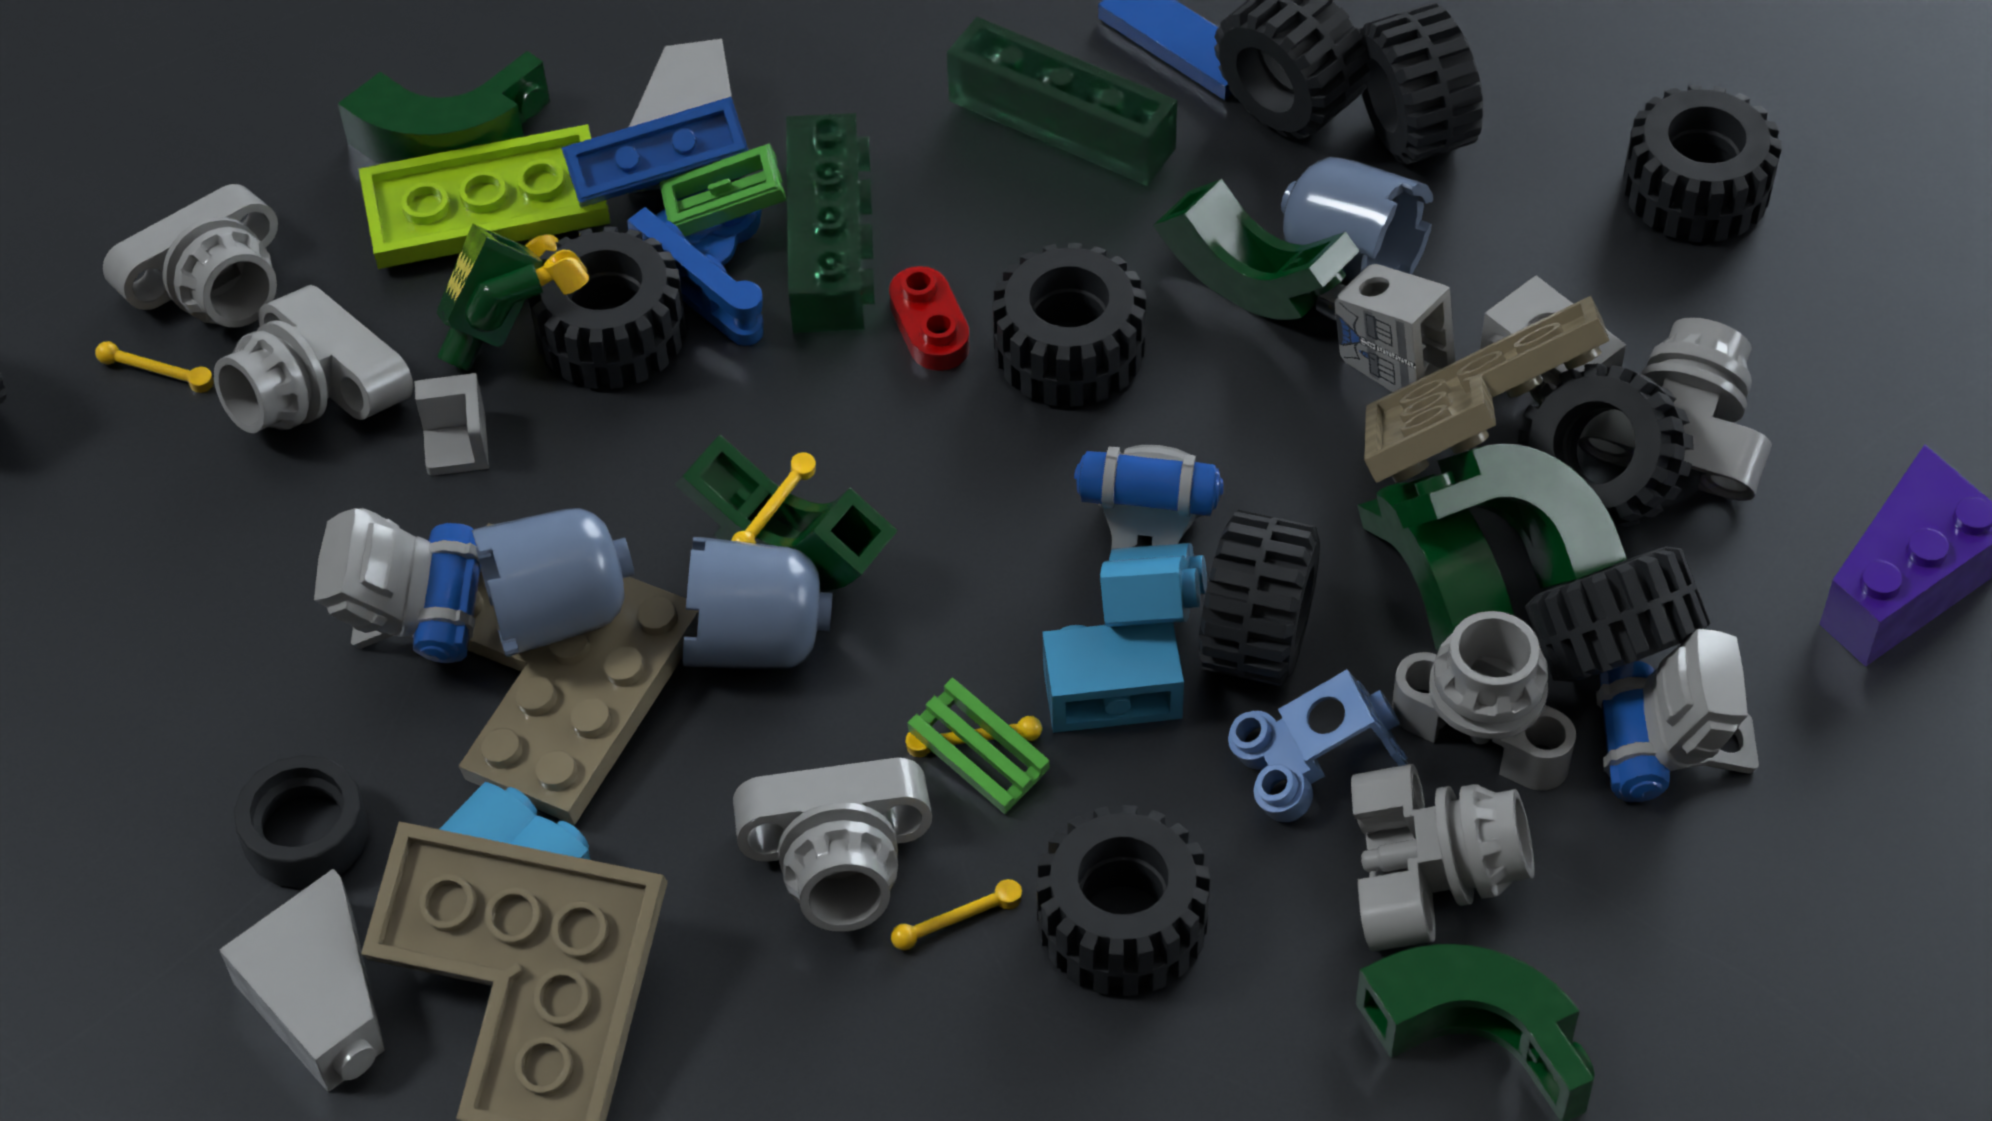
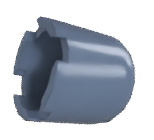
(1369, 204)
(552, 576)
(753, 605)

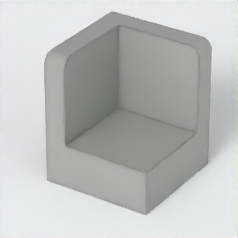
(452, 424)

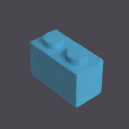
(1112, 675)

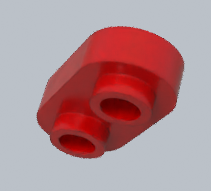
(923, 307)

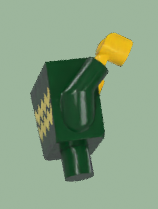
(492, 285)

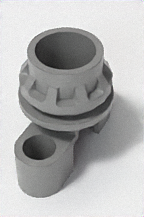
(202, 259)
(303, 357)
(1710, 378)
(1492, 687)
(835, 834)
(1422, 851)

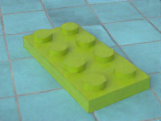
(508, 186)

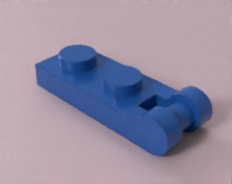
(705, 283)

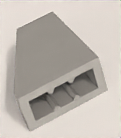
(682, 80)
(311, 981)

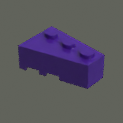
(1912, 561)

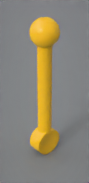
(199, 378)
(802, 468)
(1028, 727)
(1006, 895)

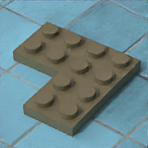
(1456, 401)
(576, 699)
(553, 940)

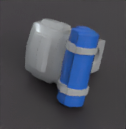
(1148, 491)
(400, 583)
(1675, 716)

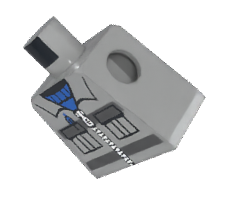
(1392, 325)

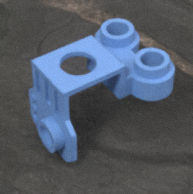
(1291, 747)

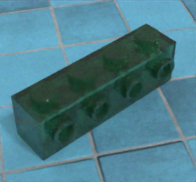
(1062, 100)
(825, 223)

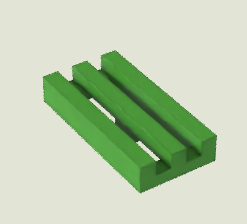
(724, 198)
(940, 710)

